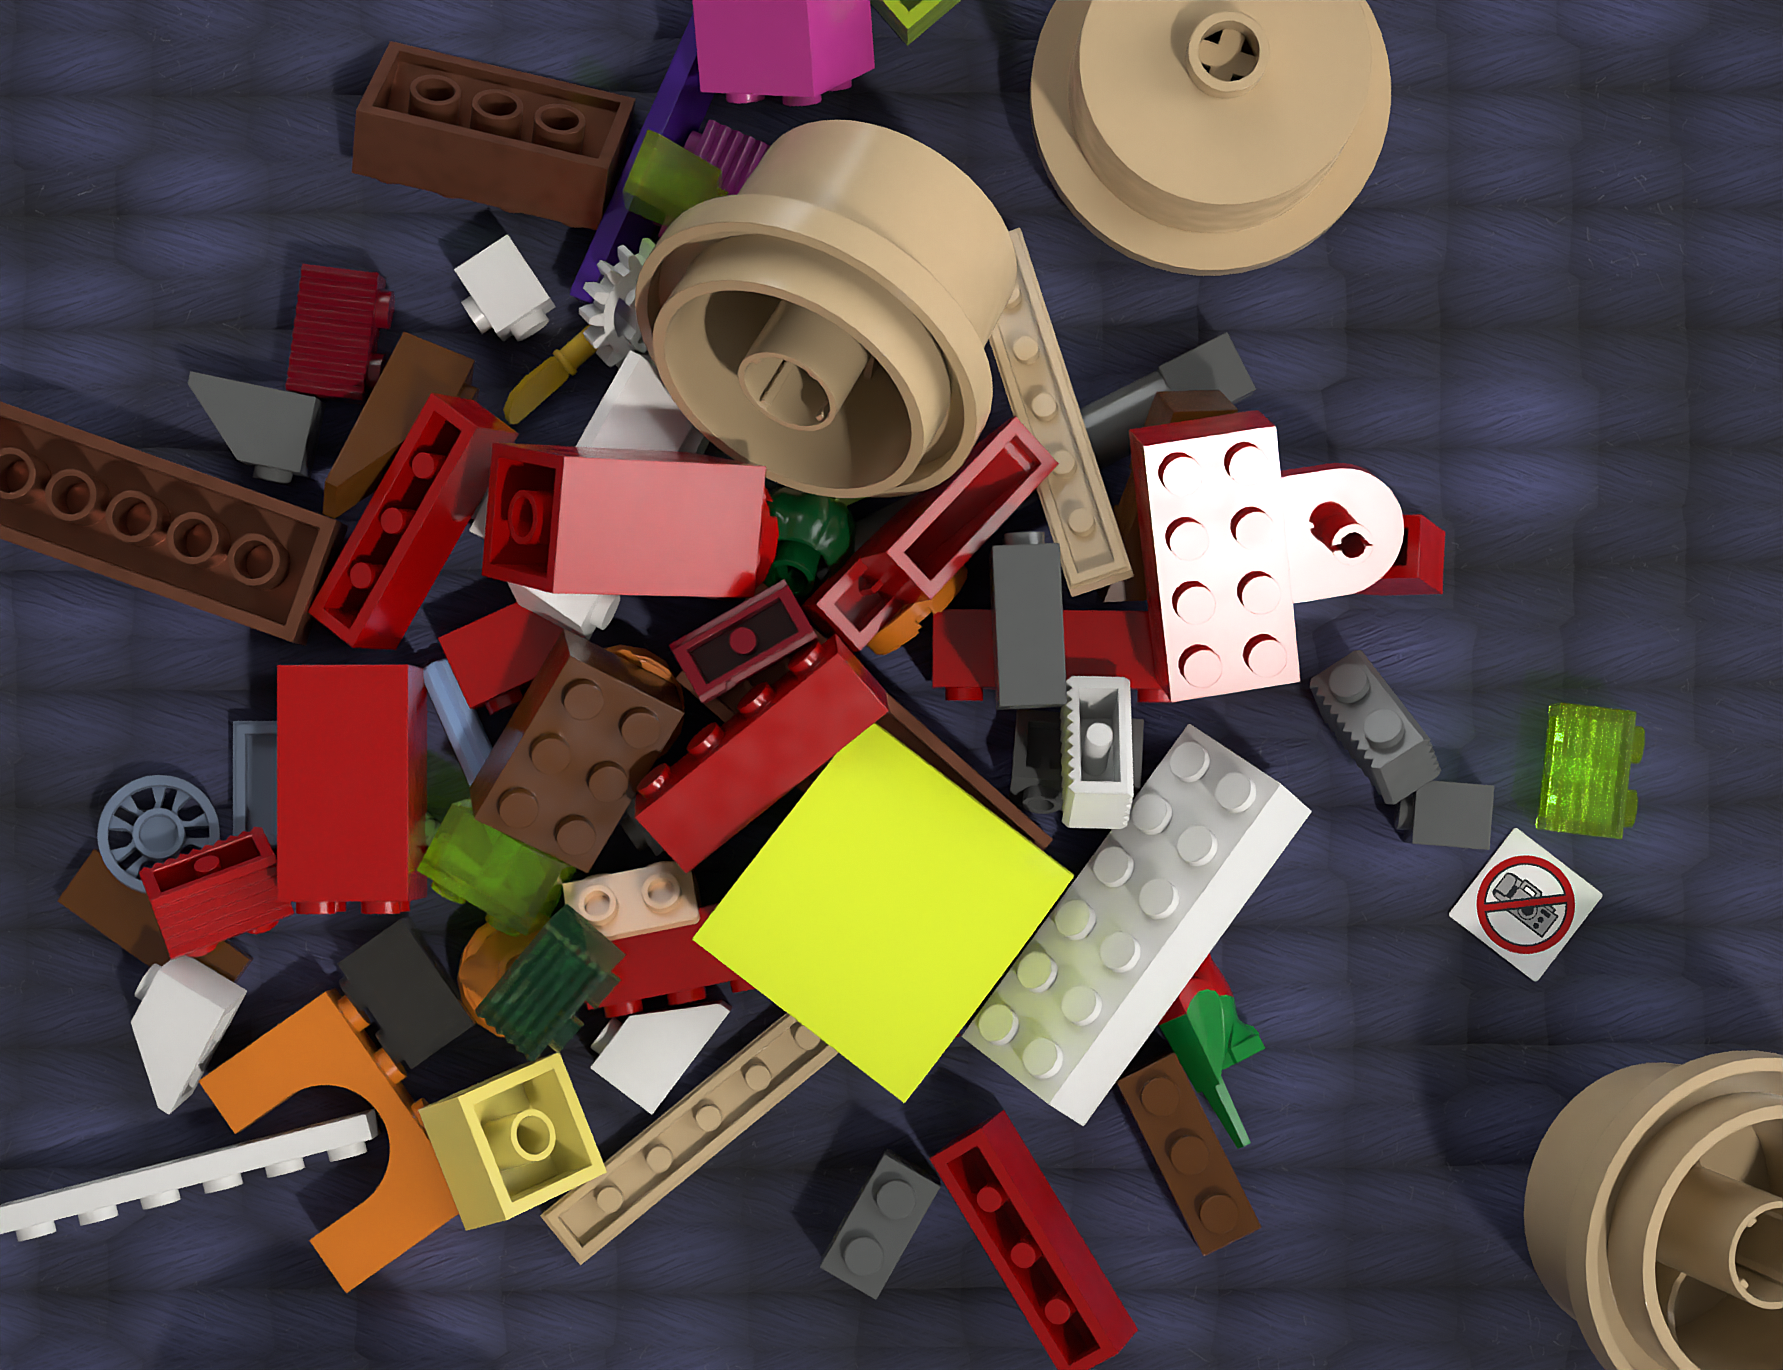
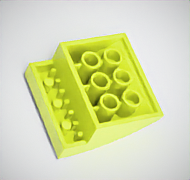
(884, 909)

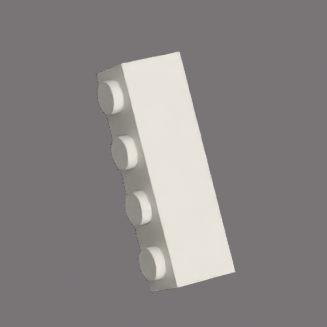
(631, 416)

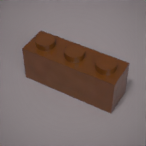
(1187, 1151)

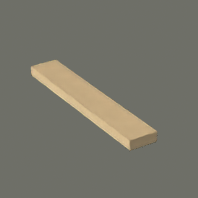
(1047, 406)
(687, 1136)

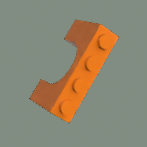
(330, 1047)

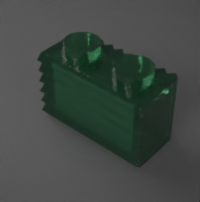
(551, 983)

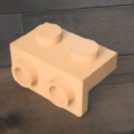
(637, 900)

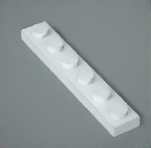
(214, 1168)

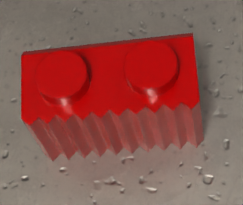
(215, 894)

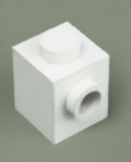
(504, 292)

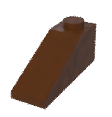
(389, 414)

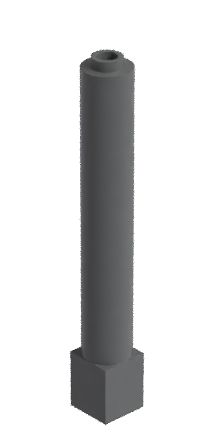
(1108, 419)

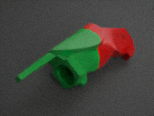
(1210, 1038)

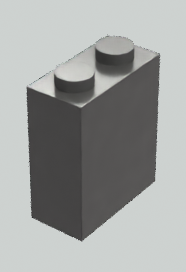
(1027, 622)

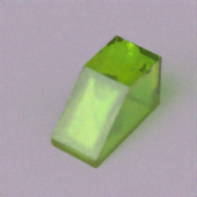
(669, 180)

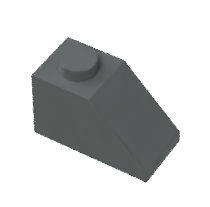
(263, 425)

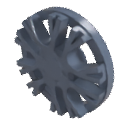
(157, 832)

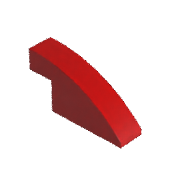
(930, 537)

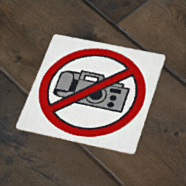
(1525, 904)

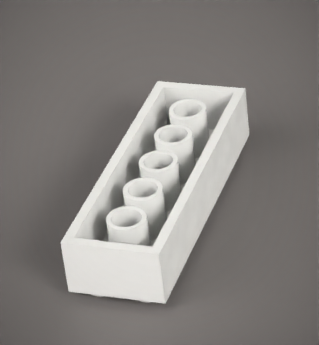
(1136, 924)

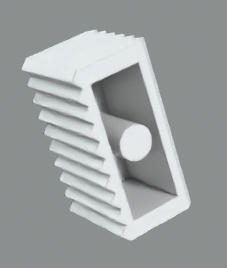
(1096, 752)

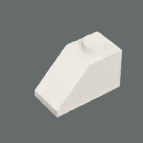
(181, 1025)
(655, 1048)

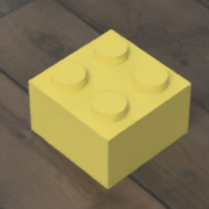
(512, 1141)

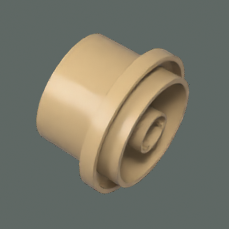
(1201, 165)
(834, 312)
(1666, 1214)

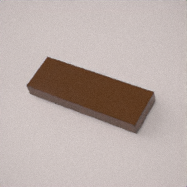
(130, 922)

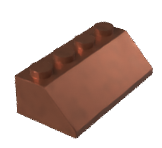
(491, 135)

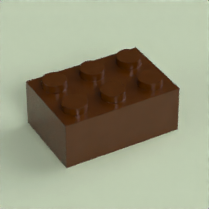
(575, 751)

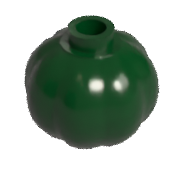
(808, 530)

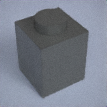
(1447, 815)

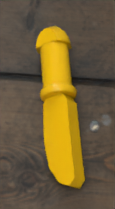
(547, 378)

